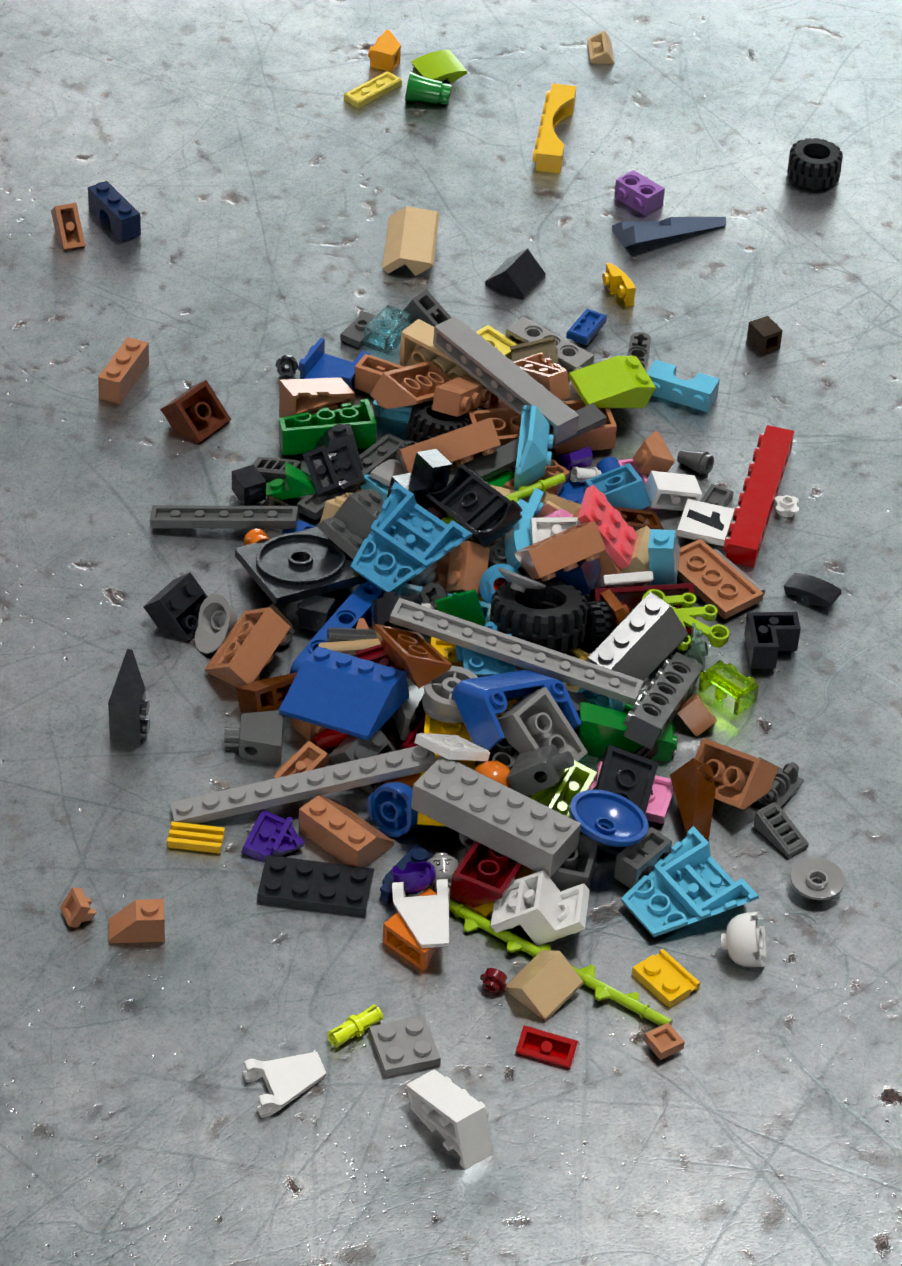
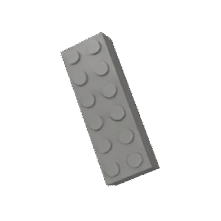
(495, 816)

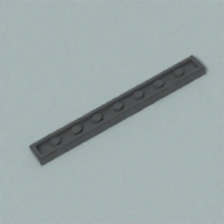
(506, 455)

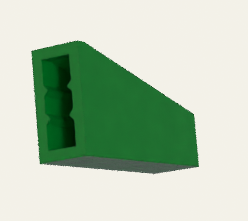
(605, 727)

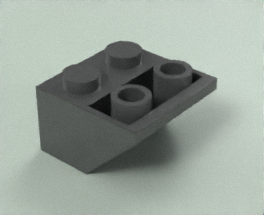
(356, 748)

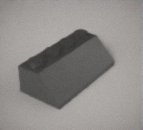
(641, 640)

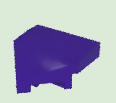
(271, 837)

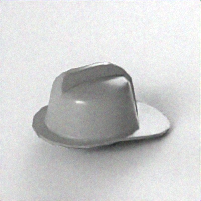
(214, 623)

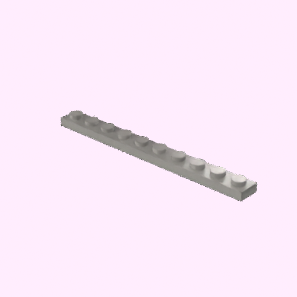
(516, 651)
(303, 785)

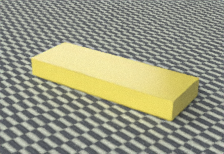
(372, 89)

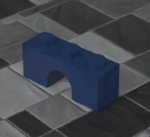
(108, 202)

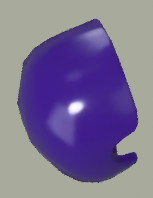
(415, 876)

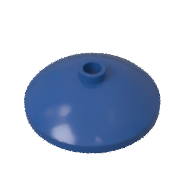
(608, 818)

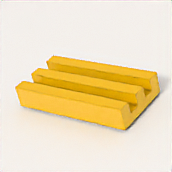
(198, 834)

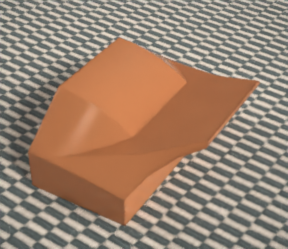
(306, 759)

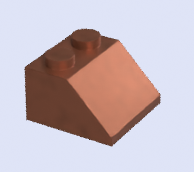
(196, 412)

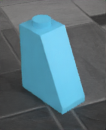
(663, 556)

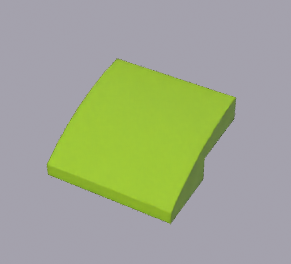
(439, 66)

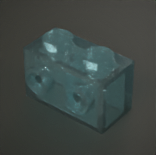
(385, 329)

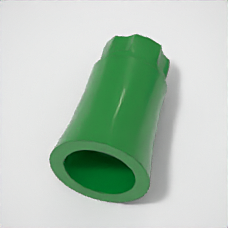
(427, 90)

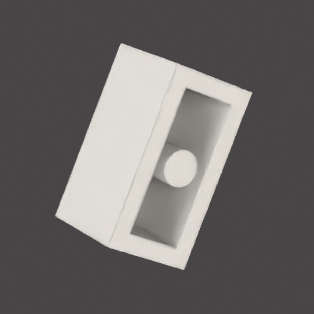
(671, 490)

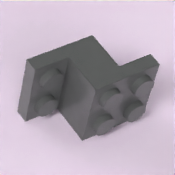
(353, 520)

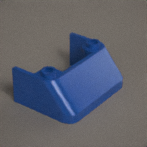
(487, 696)

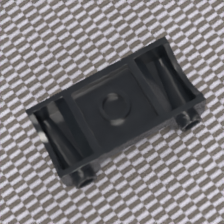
(476, 506)

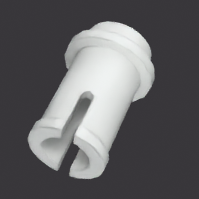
(583, 474)

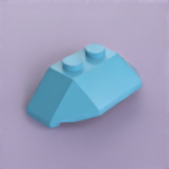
(532, 447)

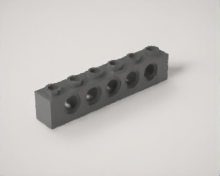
(662, 700)

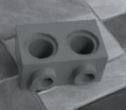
(640, 858)

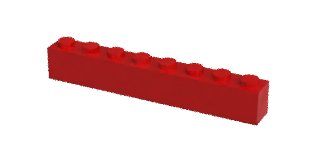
(759, 496)

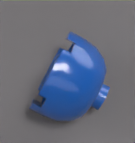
(392, 809)

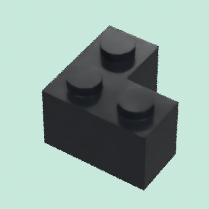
(428, 474)
(768, 634)

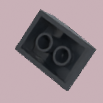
(128, 704)

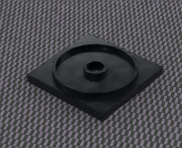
(284, 579)

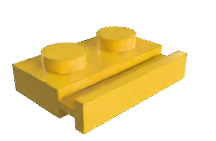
(665, 978)

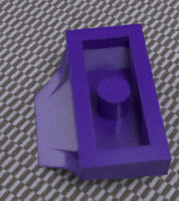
(578, 458)

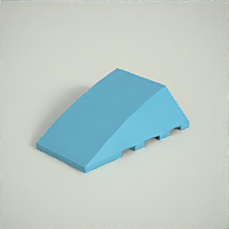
(685, 888)

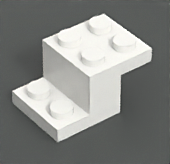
(541, 908)

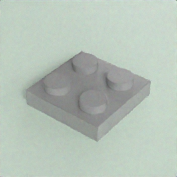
(404, 1046)

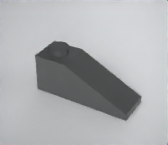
(426, 309)
(409, 711)

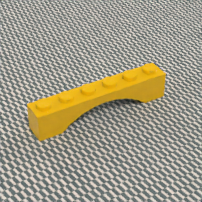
(548, 147)

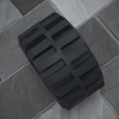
(814, 163)
(427, 423)

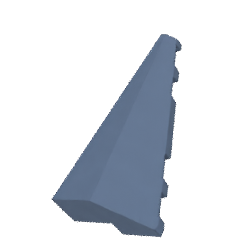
(640, 232)

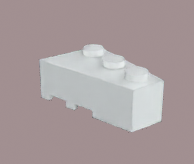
(453, 1114)

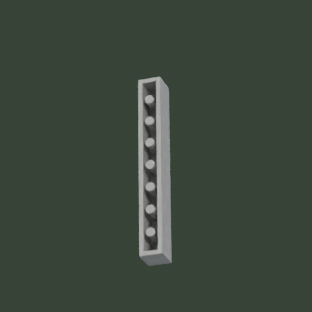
(503, 376)

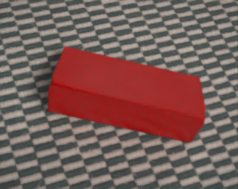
(547, 1047)

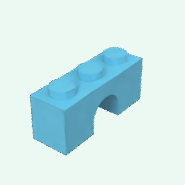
(695, 393)

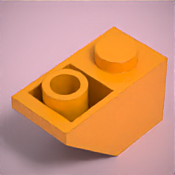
(385, 52)

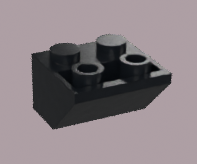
(177, 607)

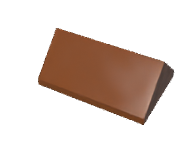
(412, 654)

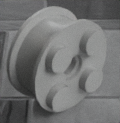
(438, 695)

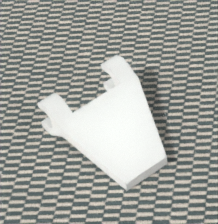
(425, 915)
(284, 1079)

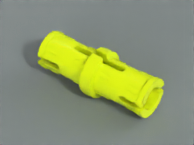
(355, 1026)

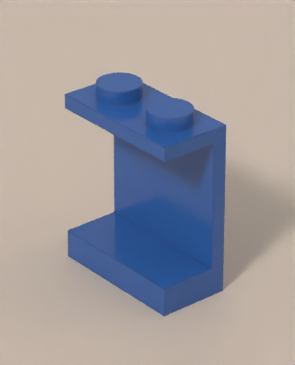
(321, 365)

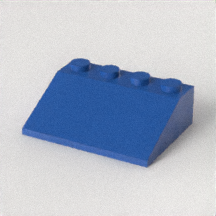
(345, 693)

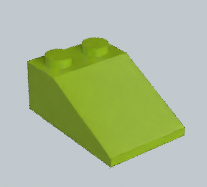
(614, 383)

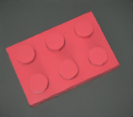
(615, 532)

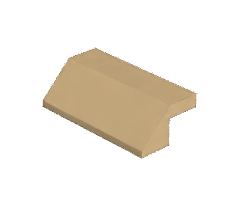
(411, 240)

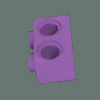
(639, 192)

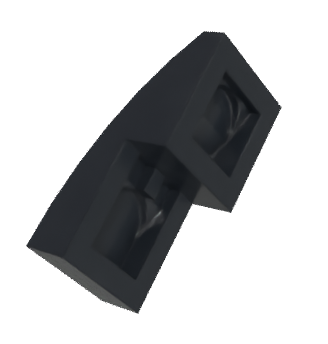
(817, 590)

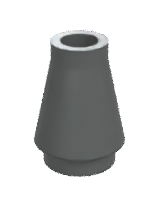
(698, 461)

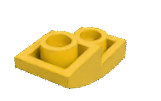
(619, 283)

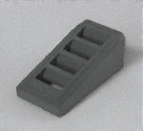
(276, 466)
(773, 815)

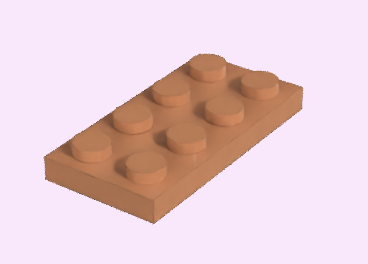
(716, 579)

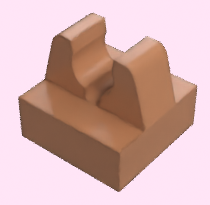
(77, 908)

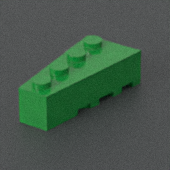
(303, 431)

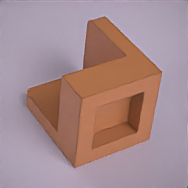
(696, 715)

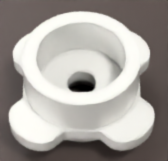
(786, 505)

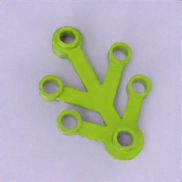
(717, 634)

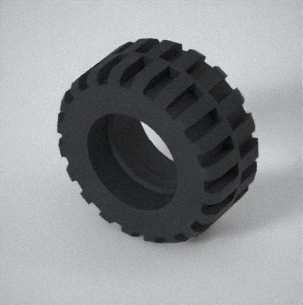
(545, 616)

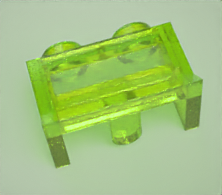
(730, 682)

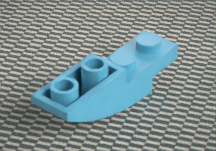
(520, 534)

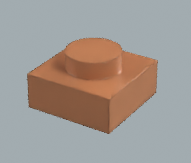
(664, 1041)

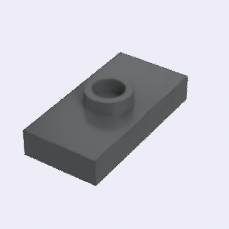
(355, 332)

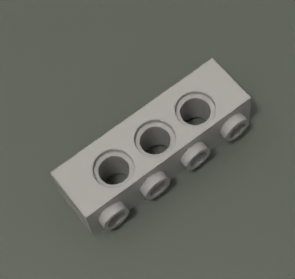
(568, 353)

